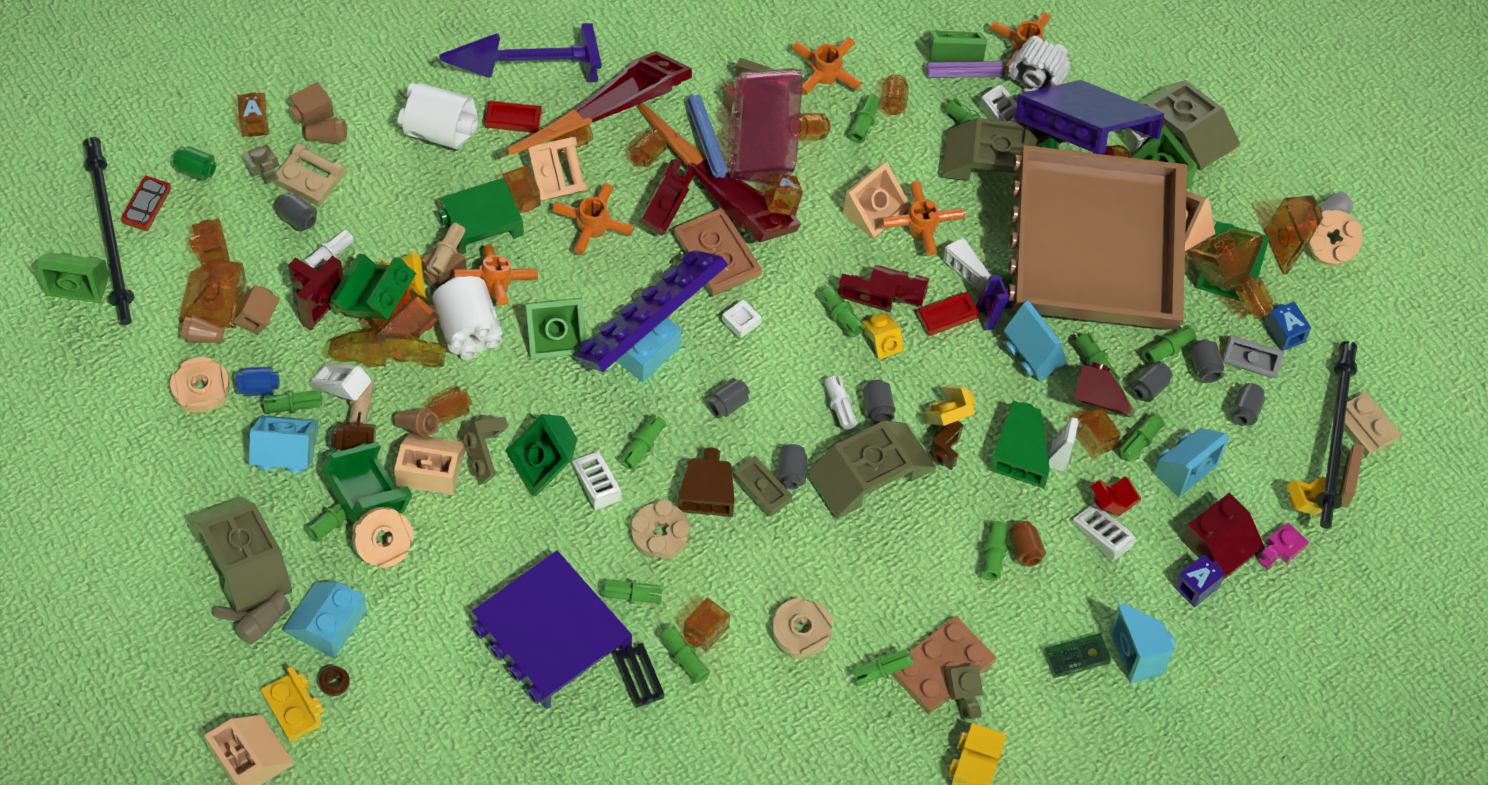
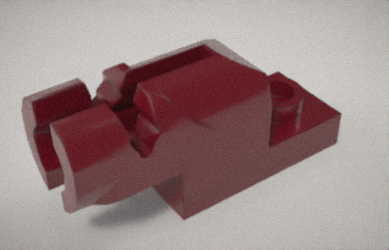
(666, 197)
(884, 288)

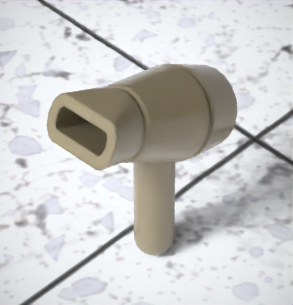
(257, 622)

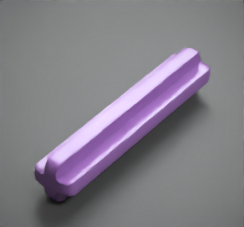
(965, 69)

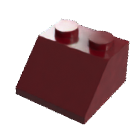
(1101, 389)
(1224, 535)

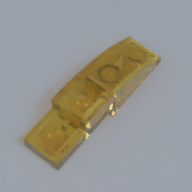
(371, 351)

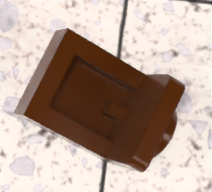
(352, 434)
(941, 445)

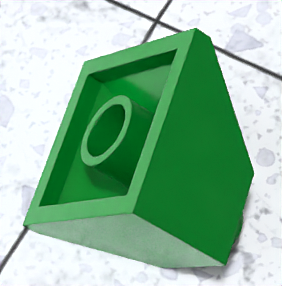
(543, 451)

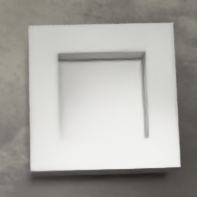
(741, 318)

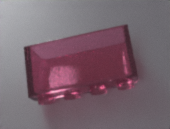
(765, 124)

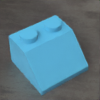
(1034, 343)
(652, 350)
(283, 443)
(1191, 459)
(327, 616)
(1141, 643)

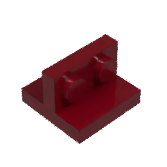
(314, 288)

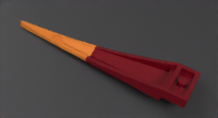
(639, 82)
(737, 198)

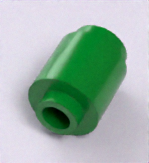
(194, 162)

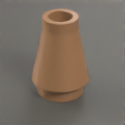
(330, 131)
(201, 331)
(419, 421)

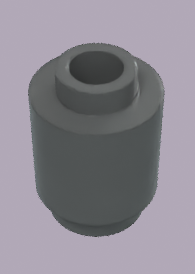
(296, 211)
(1207, 361)
(1151, 381)
(728, 398)
(879, 401)
(1247, 404)
(792, 466)

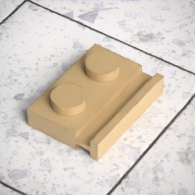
(1369, 425)

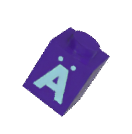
(1199, 580)

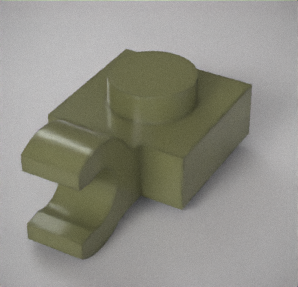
(262, 161)
(965, 685)

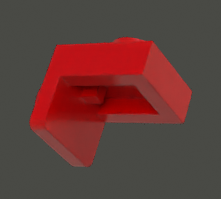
(1116, 497)

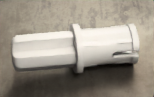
(330, 249)
(840, 402)

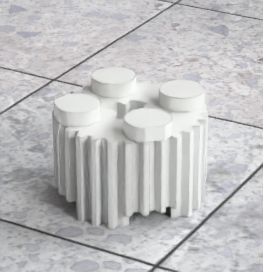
(1040, 64)

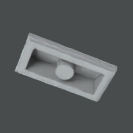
(1253, 356)

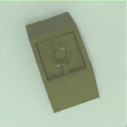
(1195, 120)
(986, 146)
(868, 463)
(243, 552)

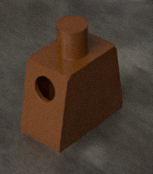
(708, 486)

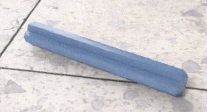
(707, 136)

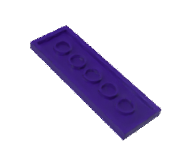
(649, 310)

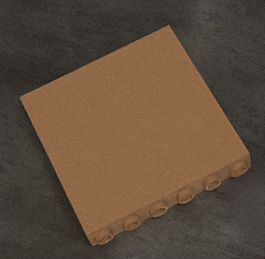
(1098, 237)

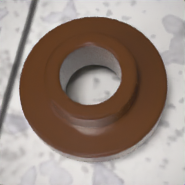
(334, 673)

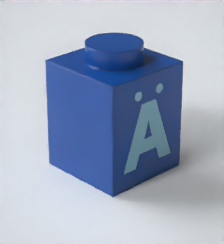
(1287, 326)

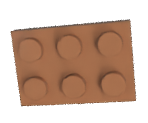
(718, 236)
(945, 649)

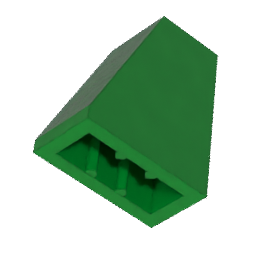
(1022, 446)

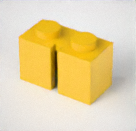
(979, 756)

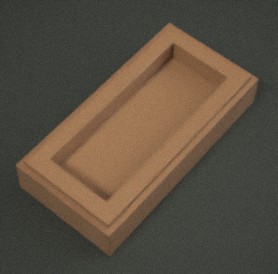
(1350, 474)

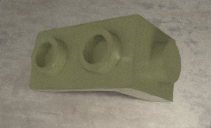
(474, 440)

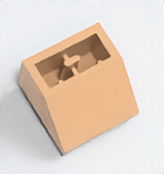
(429, 464)
(248, 750)

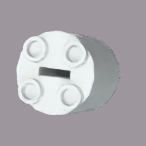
(438, 115)
(467, 316)

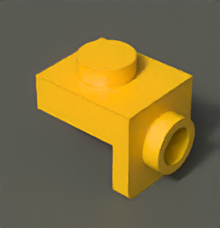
(885, 335)
(1304, 495)

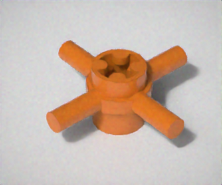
(1024, 32)
(827, 65)
(593, 218)
(923, 218)
(497, 274)

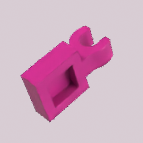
(1283, 544)

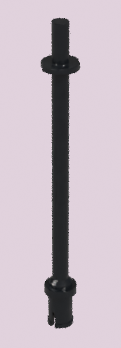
(96, 164)
(1345, 368)

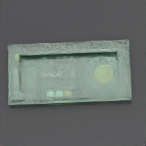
(1077, 655)

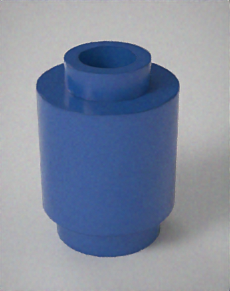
(257, 381)

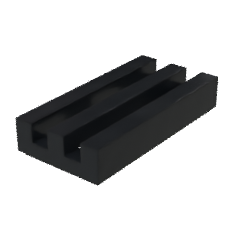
(631, 654)

